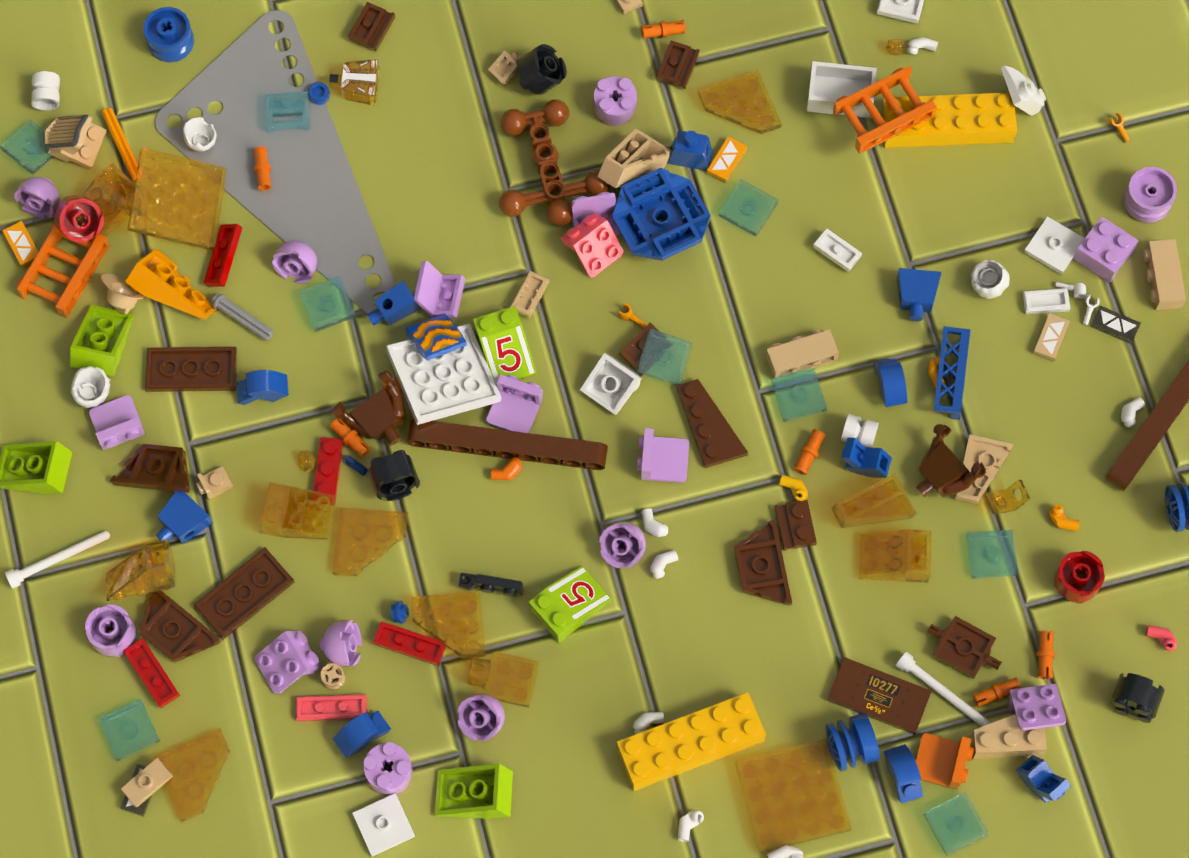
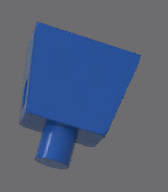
(691, 150)
(917, 291)
(399, 299)
(182, 518)

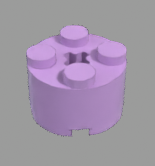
(612, 90)
(106, 619)
(380, 779)

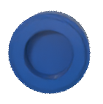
(319, 93)

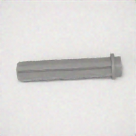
(221, 302)

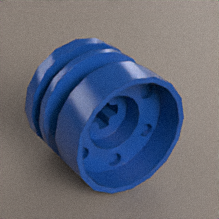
(1177, 506)
(852, 742)

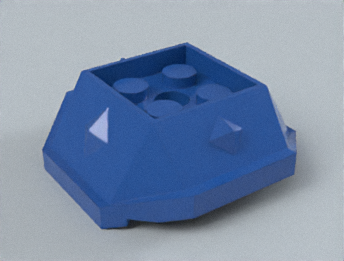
(654, 197)

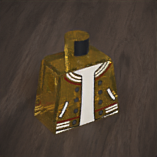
(358, 81)

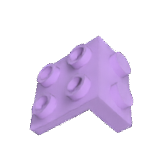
(602, 204)
(438, 292)
(517, 406)
(116, 422)
(663, 458)
(287, 660)
(1037, 707)

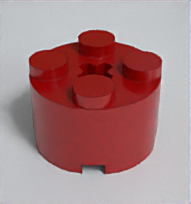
(83, 229)
(1075, 588)

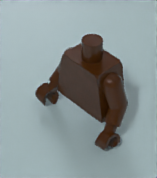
(379, 414)
(944, 470)

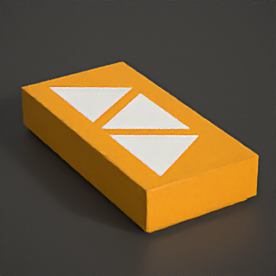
(726, 159)
(21, 243)

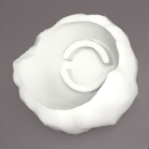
(989, 279)
(90, 386)

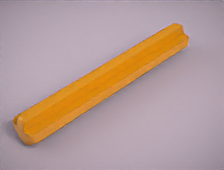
(120, 141)

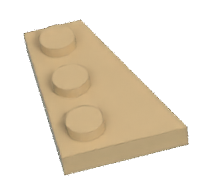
(992, 455)

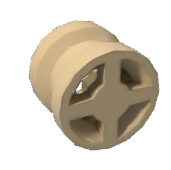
(331, 672)

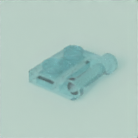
(287, 105)

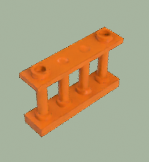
(884, 129)
(74, 284)

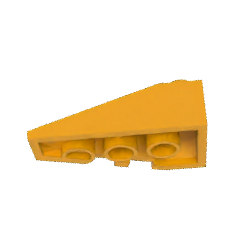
(159, 280)

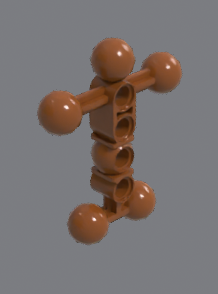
(559, 210)

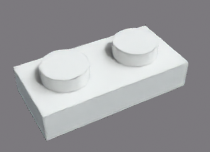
(837, 250)

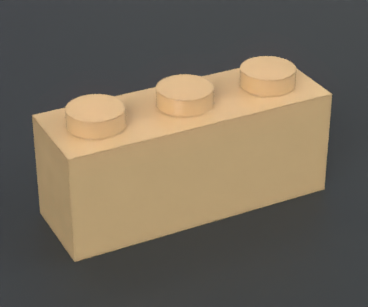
(1164, 274)
(802, 353)

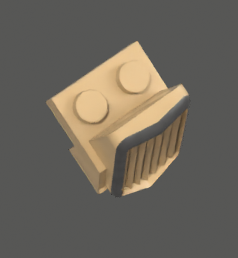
(74, 139)

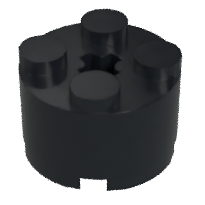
(541, 69)
(393, 476)
(1137, 697)

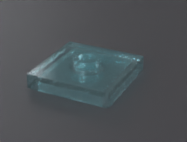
(28, 147)
(748, 207)
(327, 304)
(664, 357)
(798, 395)
(992, 554)
(129, 729)
(956, 824)

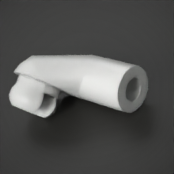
(921, 42)
(1129, 410)
(651, 526)
(660, 562)
(646, 719)
(688, 822)
(785, 852)

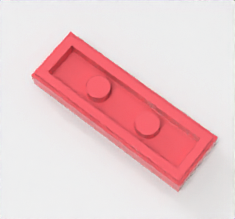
(330, 707)

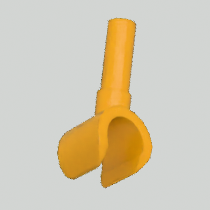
(1120, 127)
(630, 316)

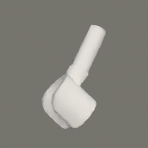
(1079, 289)
(1090, 307)

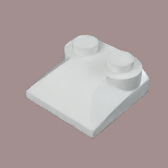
(1023, 91)
(611, 383)

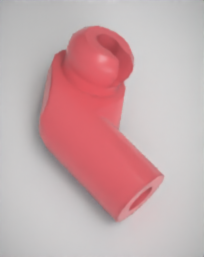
(1164, 635)

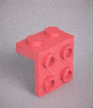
(593, 244)

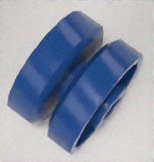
(168, 34)

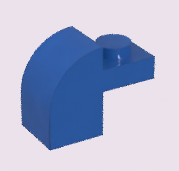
(891, 382)
(262, 385)
(864, 460)
(360, 732)
(905, 773)
(1042, 780)

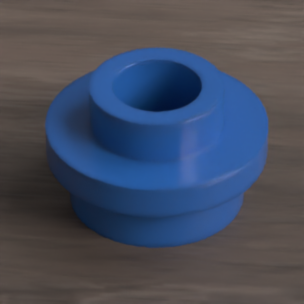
(399, 612)

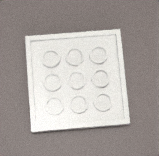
(445, 383)

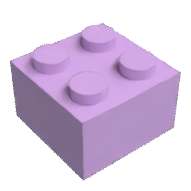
(1105, 249)

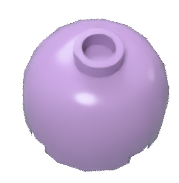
(38, 196)
(295, 260)
(622, 544)
(341, 643)
(481, 716)

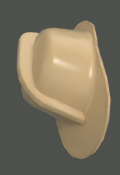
(119, 293)

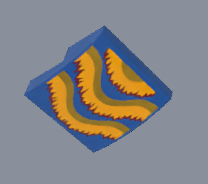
(436, 337)

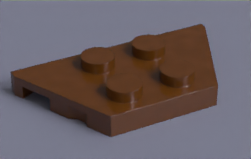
(156, 469)
(762, 565)
(174, 629)

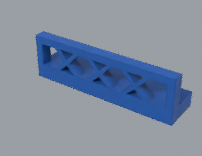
(959, 376)

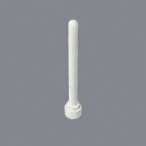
(17, 576)
(908, 664)

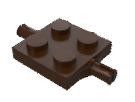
(964, 647)

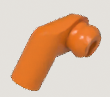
(508, 472)

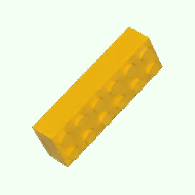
(958, 121)
(691, 741)

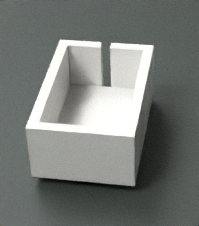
(833, 81)

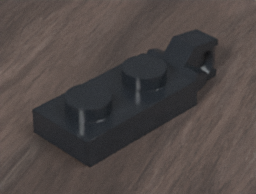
(490, 583)

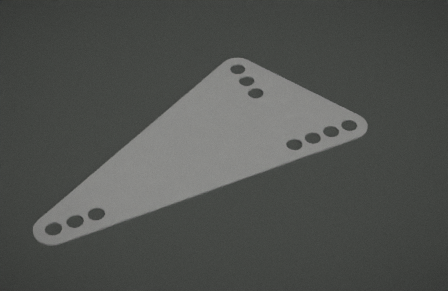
(310, 175)

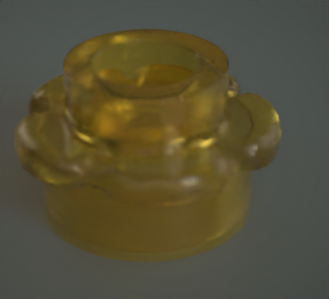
(896, 46)

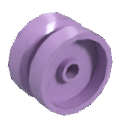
(1150, 194)

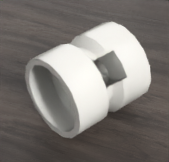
(45, 91)
(861, 430)

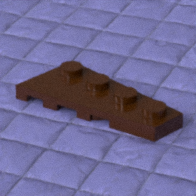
(711, 431)

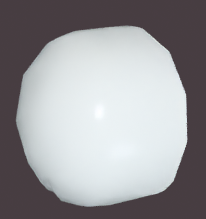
(199, 134)

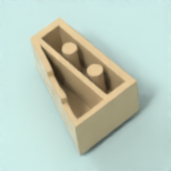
(633, 158)
(1007, 740)

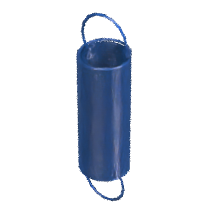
(356, 465)

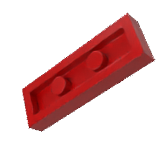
(222, 255)
(328, 465)
(409, 643)
(151, 673)

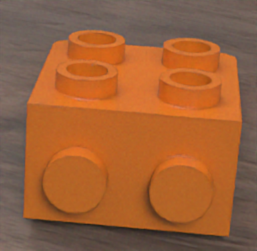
(943, 760)

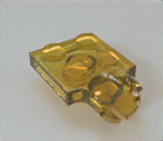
(505, 677)

